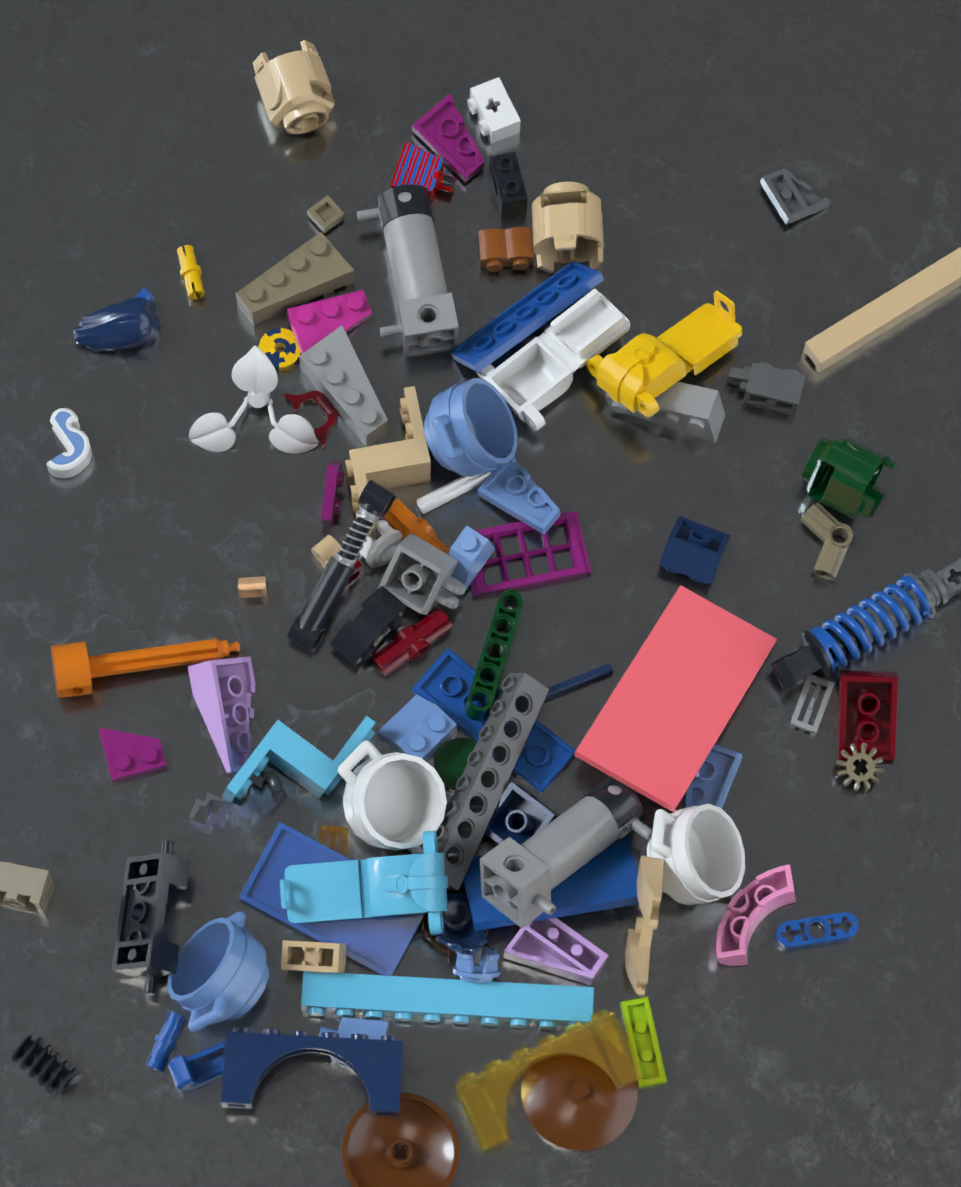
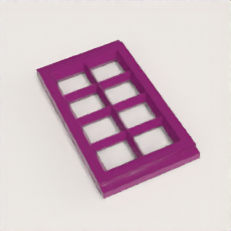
(575, 543)

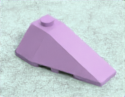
(224, 699)

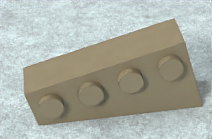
(301, 276)
(25, 888)

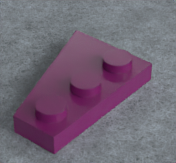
(448, 137)

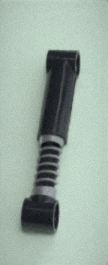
(310, 624)

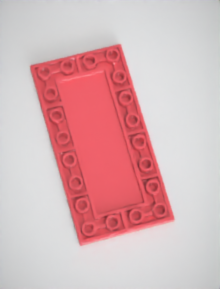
(676, 698)

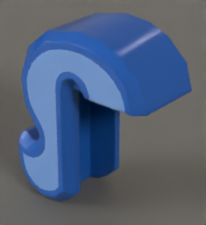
(197, 1069)

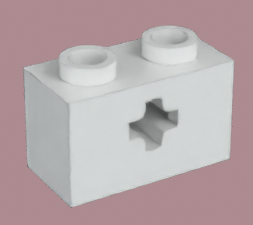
(494, 110)

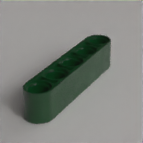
(491, 666)

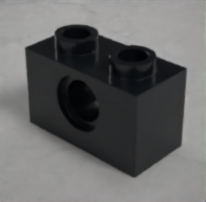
(508, 184)

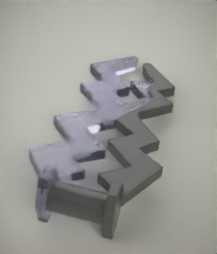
(265, 805)

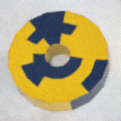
(280, 338)

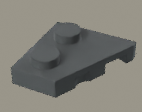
(791, 196)

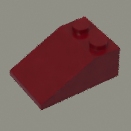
(868, 712)

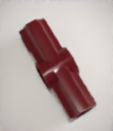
(412, 642)

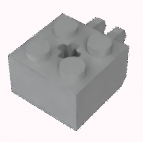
(421, 575)

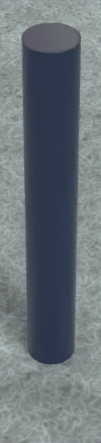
(579, 681)

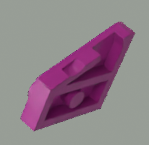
(333, 481)
(131, 754)

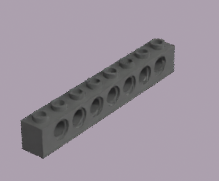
(495, 770)

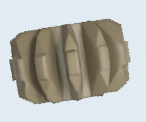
(870, 765)

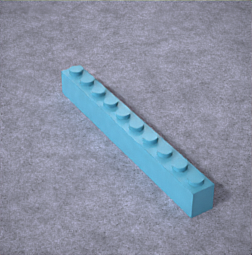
(445, 999)

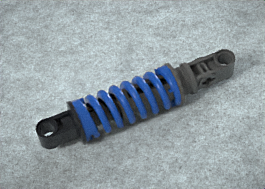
(907, 600)

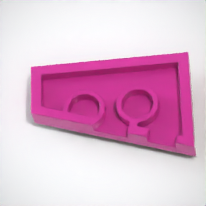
(319, 319)

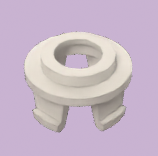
(375, 550)

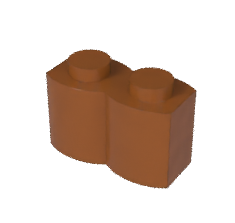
(506, 248)

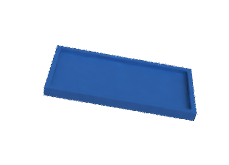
(599, 885)
(370, 941)

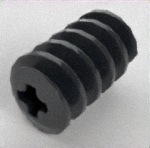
(43, 1065)

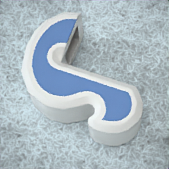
(75, 441)

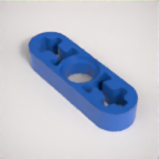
(794, 927)

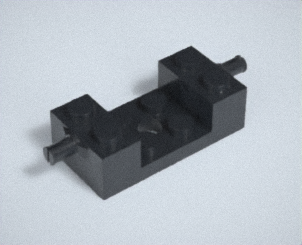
(139, 938)

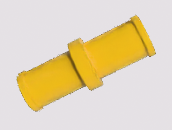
(190, 272)

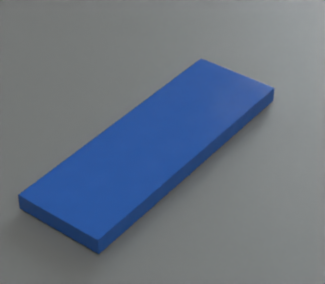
(526, 316)
(448, 687)

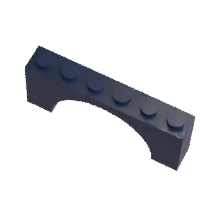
(253, 1055)

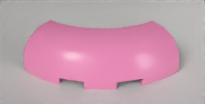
(748, 909)

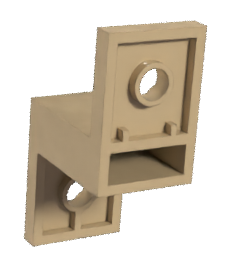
(394, 462)

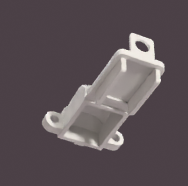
(547, 363)

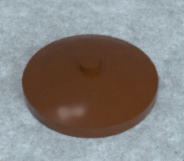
(576, 1103)
(403, 1150)

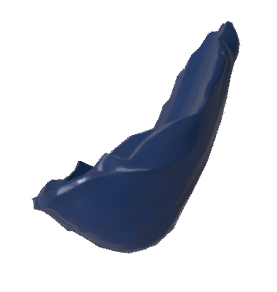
(118, 326)
(459, 928)

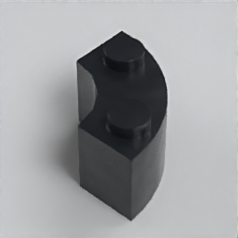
(360, 637)

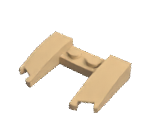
(639, 940)

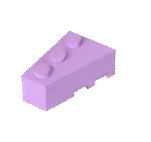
(557, 950)

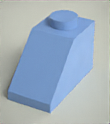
(472, 552)

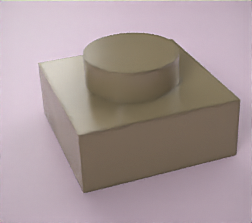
(326, 214)

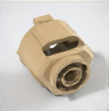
(295, 89)
(567, 226)

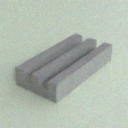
(803, 725)

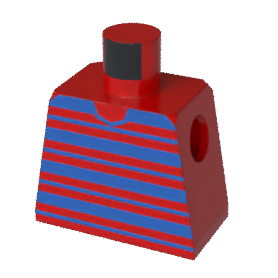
(421, 168)

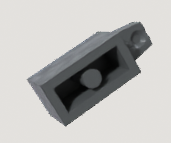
(769, 386)

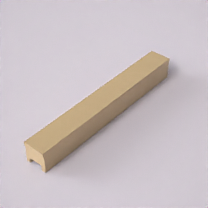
(885, 312)

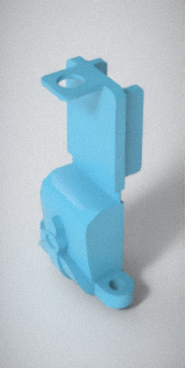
(369, 887)

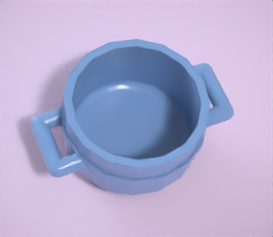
(471, 428)
(219, 972)

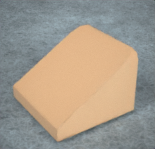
(252, 587)

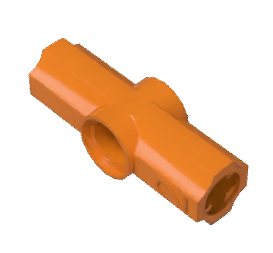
(404, 521)

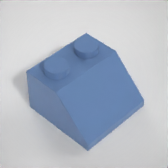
(418, 729)

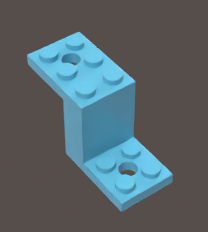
(297, 760)

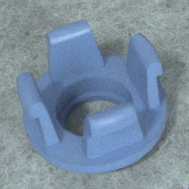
(481, 972)

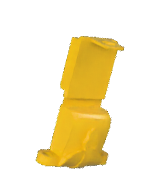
(654, 364)

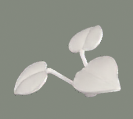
(258, 377)

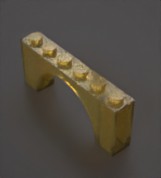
(488, 1093)

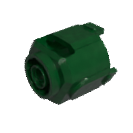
(844, 476)

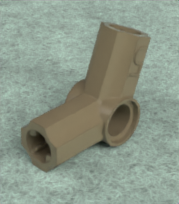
(826, 527)

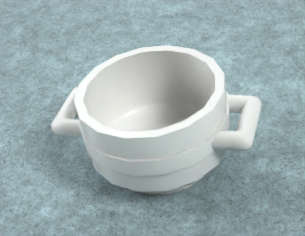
(392, 798)
(699, 853)

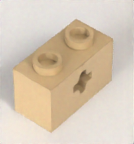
(313, 956)

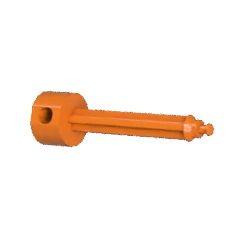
(75, 668)

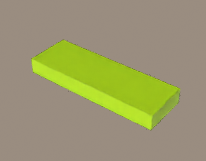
(643, 1040)

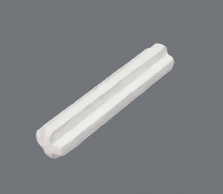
(449, 492)

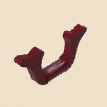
(319, 398)

